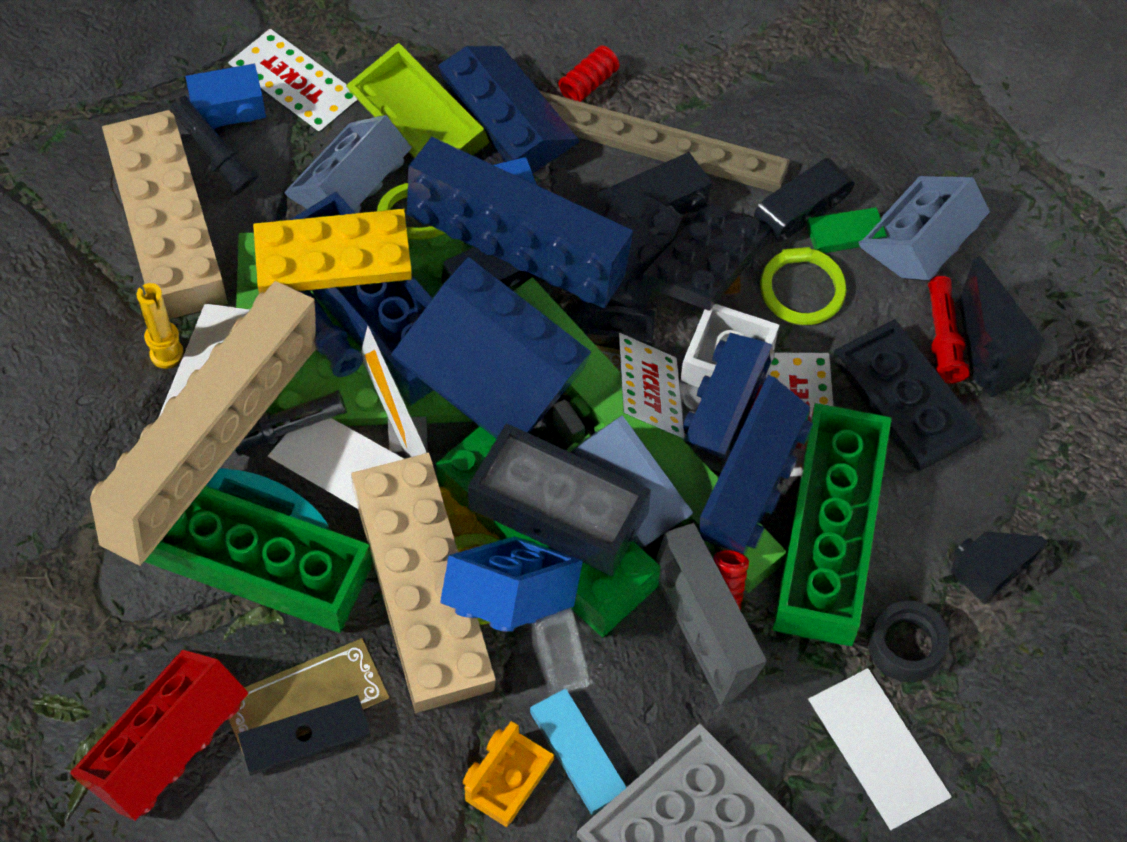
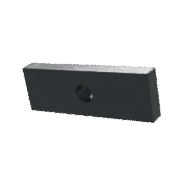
(277, 741)

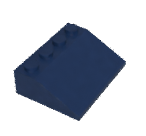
(490, 352)

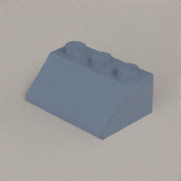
(352, 164)
(927, 225)
(623, 453)

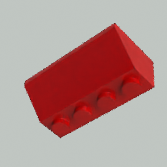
(160, 733)

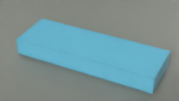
(578, 750)

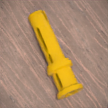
(160, 334)

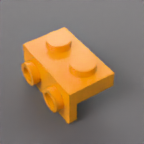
(506, 774)

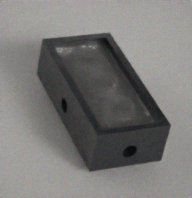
(559, 499)

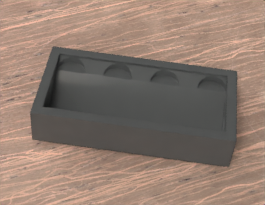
(708, 614)

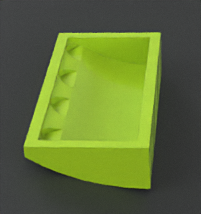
(415, 103)

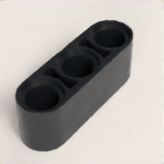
(804, 198)

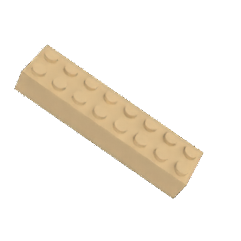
(203, 423)

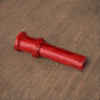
(948, 343)

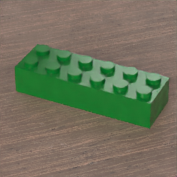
(833, 525)
(266, 558)
(599, 597)

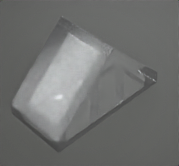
(560, 652)

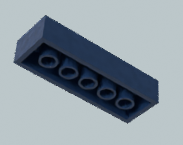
(518, 222)
(384, 307)

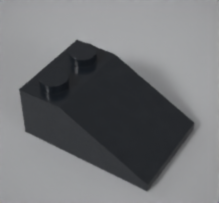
(997, 332)

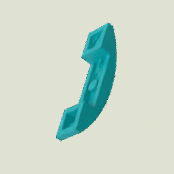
(266, 494)

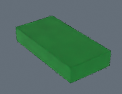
(843, 230)

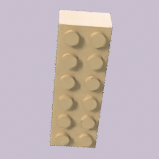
(164, 212)
(410, 551)

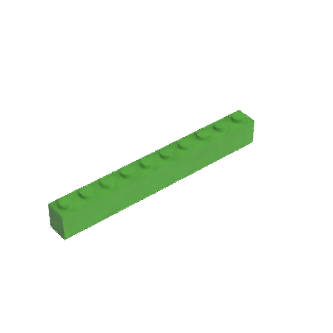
(599, 396)

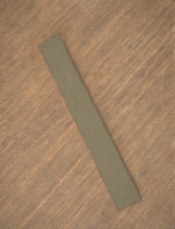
(667, 143)

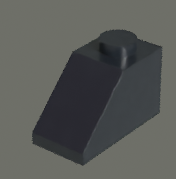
(995, 561)

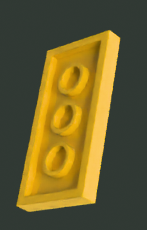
(333, 251)

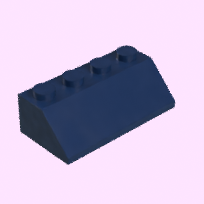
(506, 105)
(755, 468)

